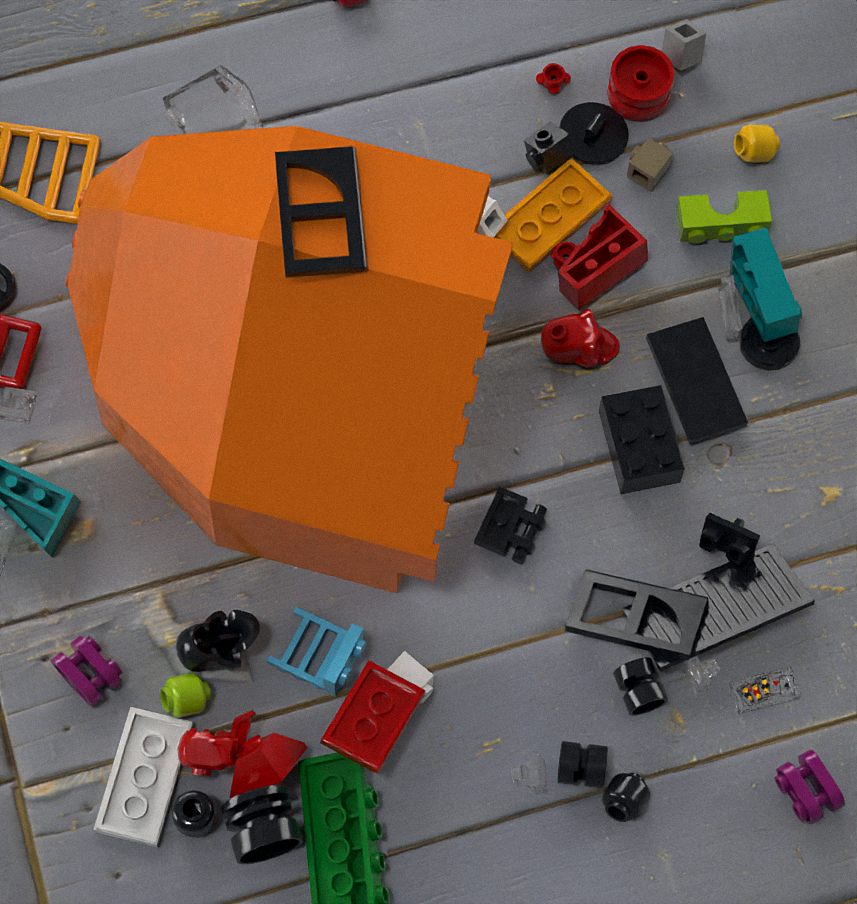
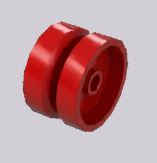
(640, 83)

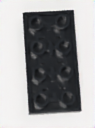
(696, 380)

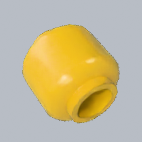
(756, 143)

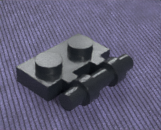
(501, 520)

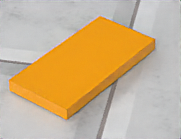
(552, 213)

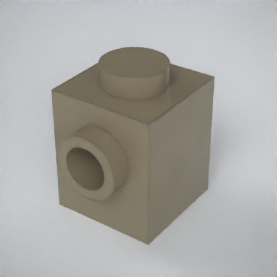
(649, 163)

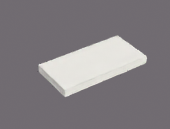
(142, 778)

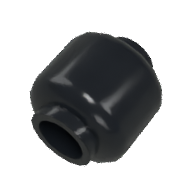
(625, 797)
(193, 803)

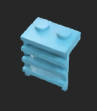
(338, 661)

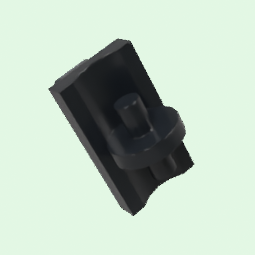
(729, 538)

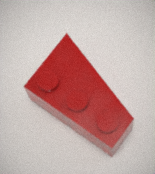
(602, 259)

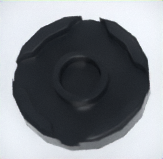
(769, 354)

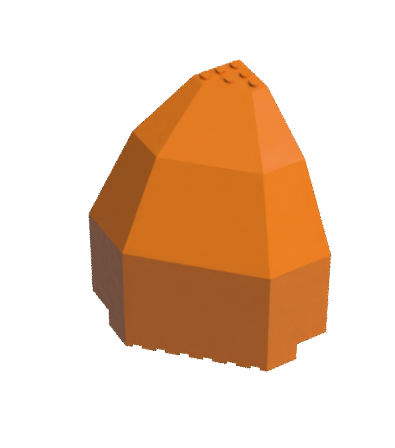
(274, 406)

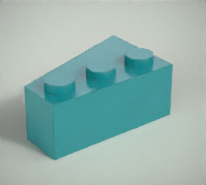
(764, 285)
(36, 505)

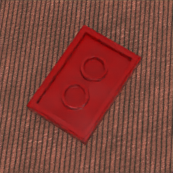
(372, 717)

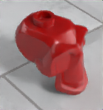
(578, 340)
(214, 752)

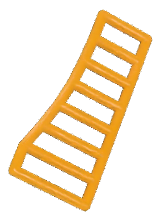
(64, 140)

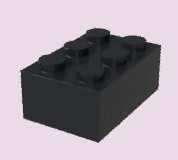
(641, 439)

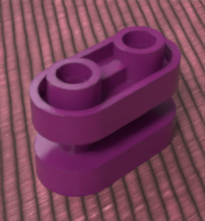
(105, 672)
(806, 805)

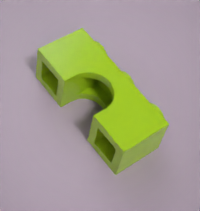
(700, 222)

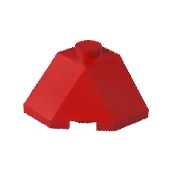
(265, 762)

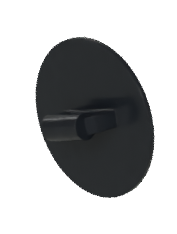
(595, 132)

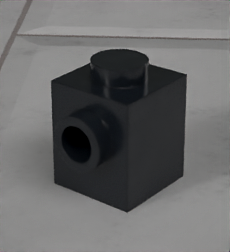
(548, 148)

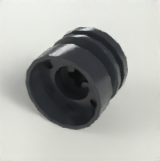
(261, 824)

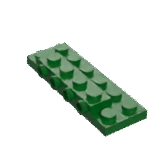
(341, 832)

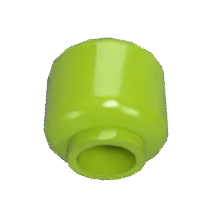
(184, 695)

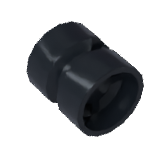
(639, 683)
(582, 764)

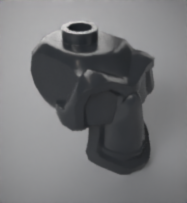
(217, 641)

